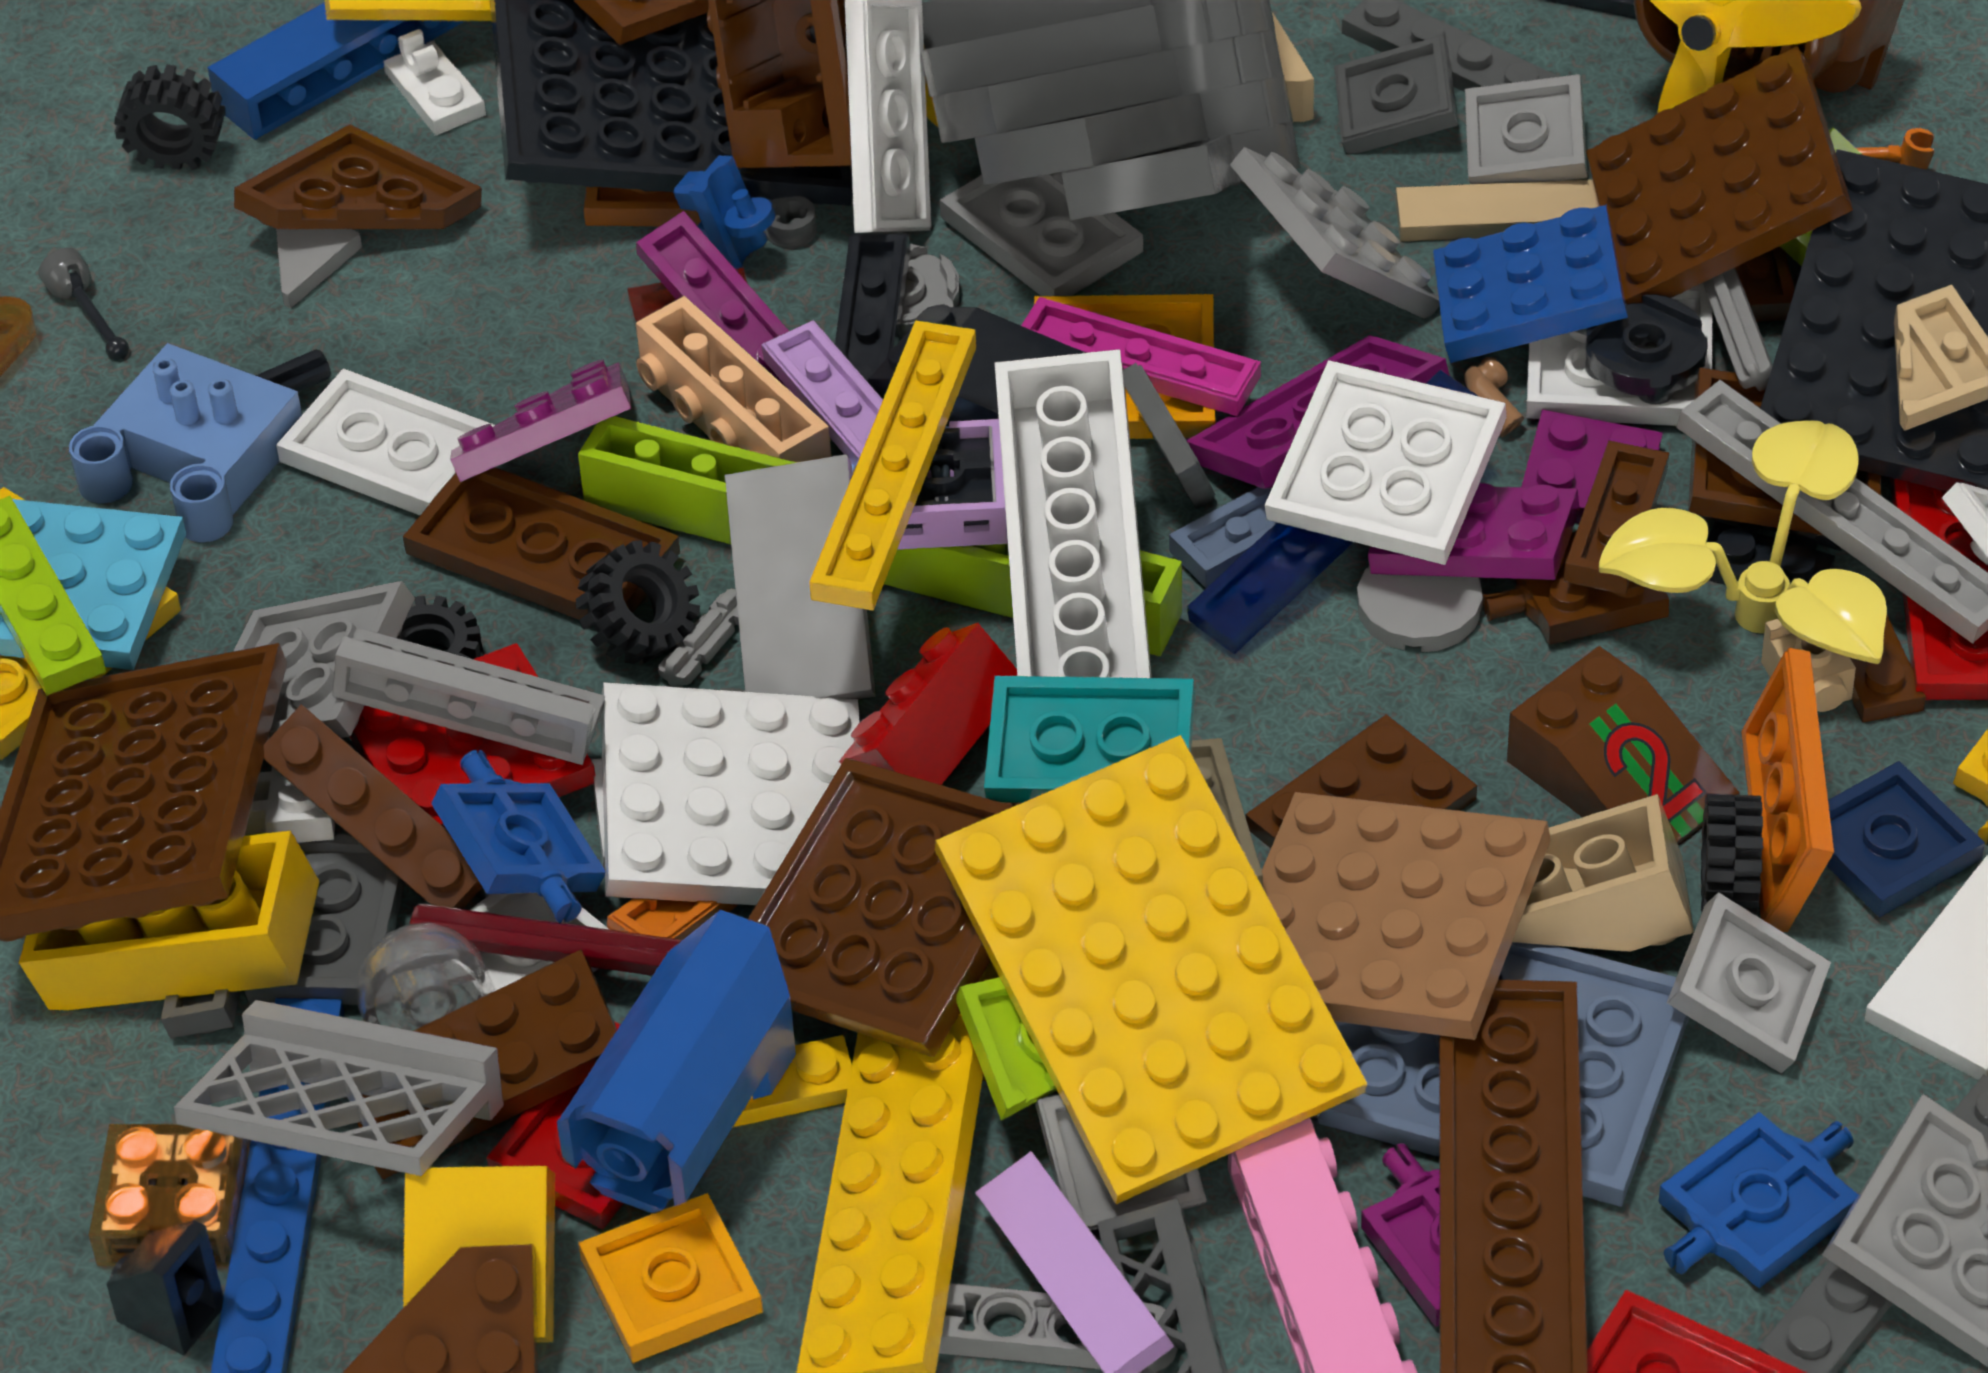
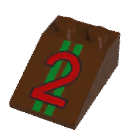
(1609, 740)

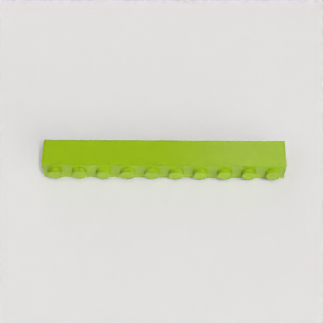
(682, 487)

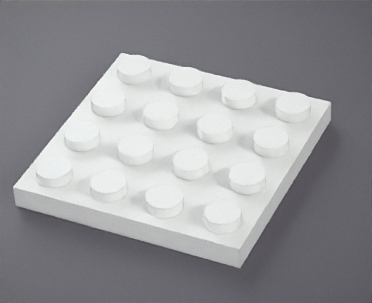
(711, 786)

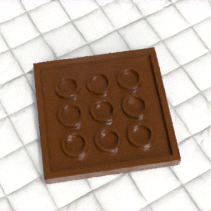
(1719, 179)
(869, 911)

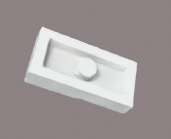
(433, 84)

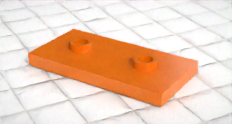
(1788, 773)

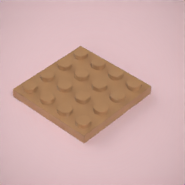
(1402, 906)

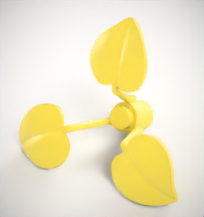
(1833, 611)

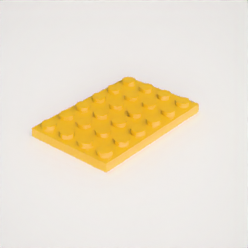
(1149, 969)

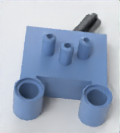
(199, 430)

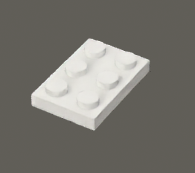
(377, 441)

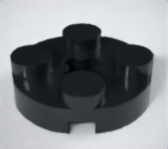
(1654, 372)

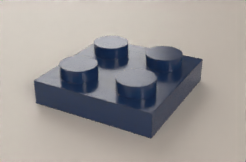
(1897, 839)

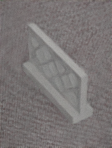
(341, 1061)

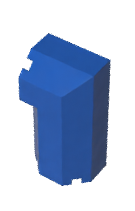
(683, 1065)

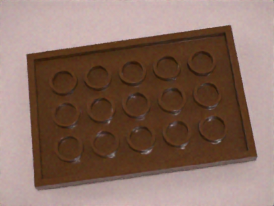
(135, 791)

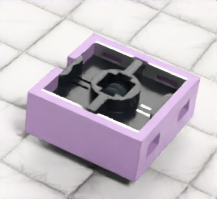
(962, 491)

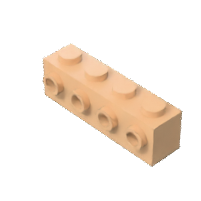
(724, 386)

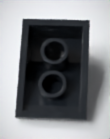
(995, 342)

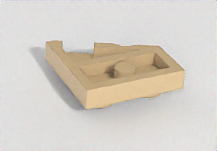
(1938, 357)

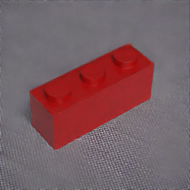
(935, 707)

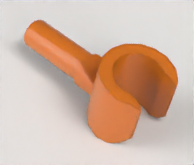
(1914, 151)

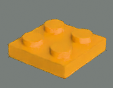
(670, 1278)

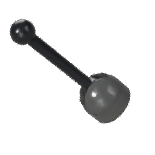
(64, 285)

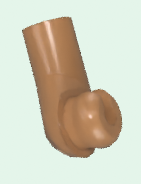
(1484, 382)

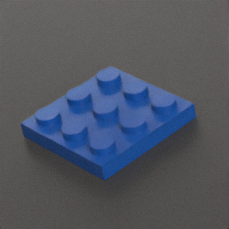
(1528, 283)

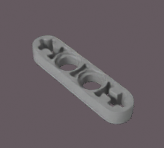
(1036, 1340)

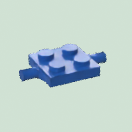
(518, 837)
(1758, 1199)

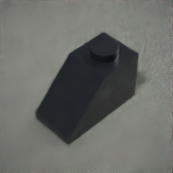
(168, 1286)

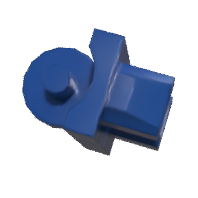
(726, 210)

